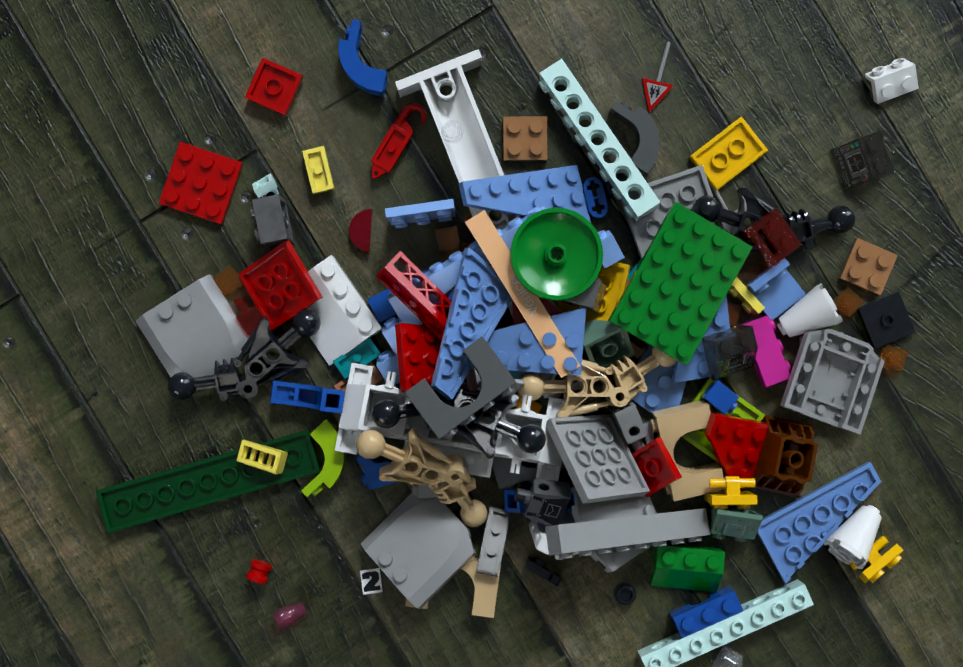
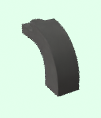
(645, 132)

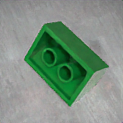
(687, 567)

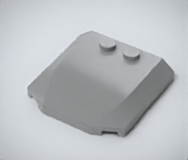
(194, 329)
(833, 379)
(608, 510)
(420, 547)

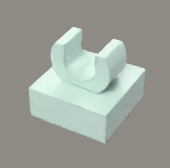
(265, 185)

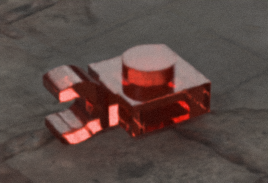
(249, 316)

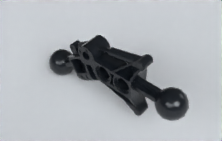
(839, 219)
(228, 377)
(529, 437)

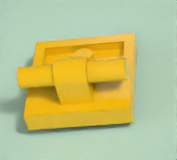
(731, 493)
(879, 562)

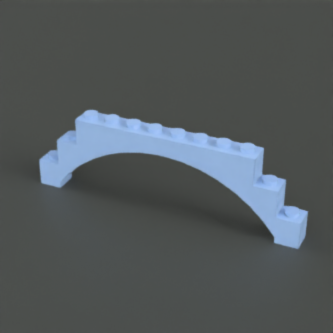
(445, 277)

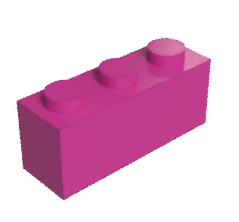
(769, 360)

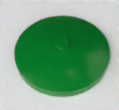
(556, 254)

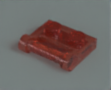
(778, 234)

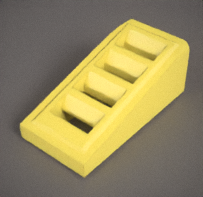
(272, 466)

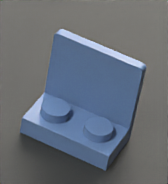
(776, 289)

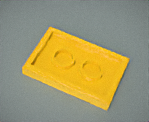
(729, 153)

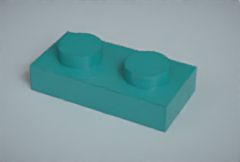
(362, 354)

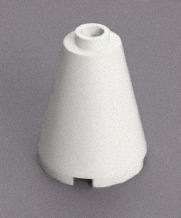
(810, 313)
(855, 536)

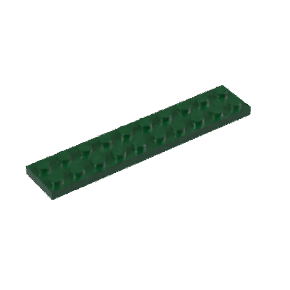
(202, 483)

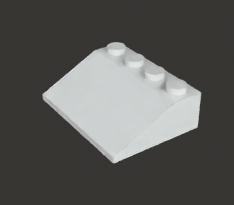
(342, 312)

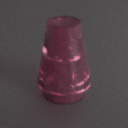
(289, 614)

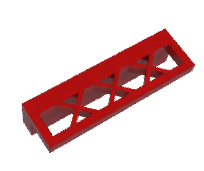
(401, 286)

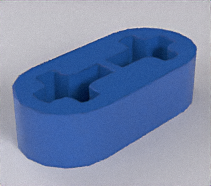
(600, 197)

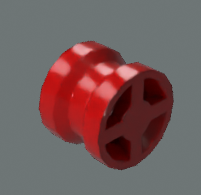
(258, 571)

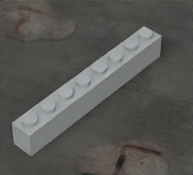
(626, 531)

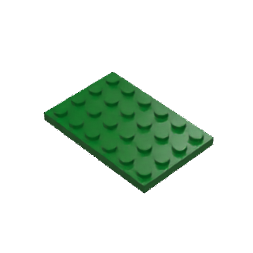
(680, 283)

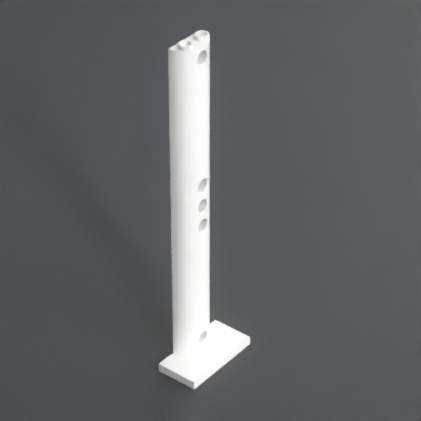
(474, 154)

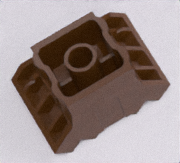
(785, 457)

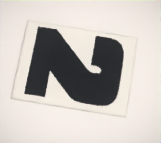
(371, 581)

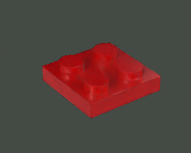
(274, 87)
(656, 466)

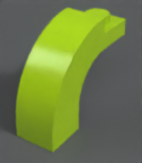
(334, 462)

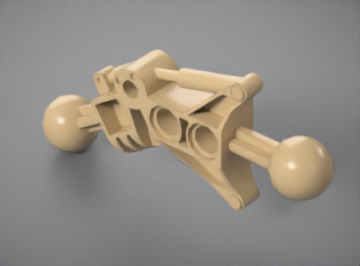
(625, 376)
(426, 465)

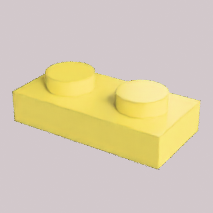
(318, 170)
(749, 301)

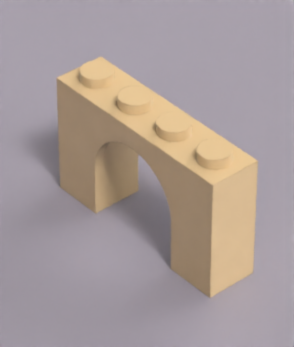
(670, 426)
(484, 594)

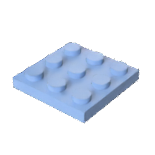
(421, 213)

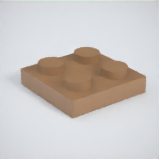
(525, 138)
(867, 266)

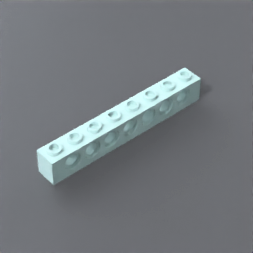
(560, 74)
(755, 615)

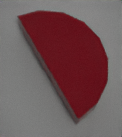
(360, 230)

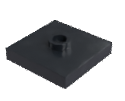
(886, 320)

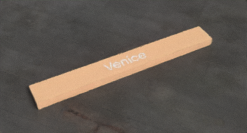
(527, 303)

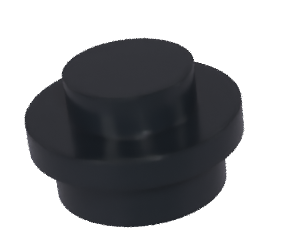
(625, 593)

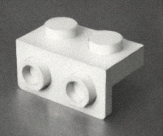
(892, 80)

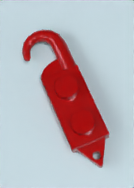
(395, 141)

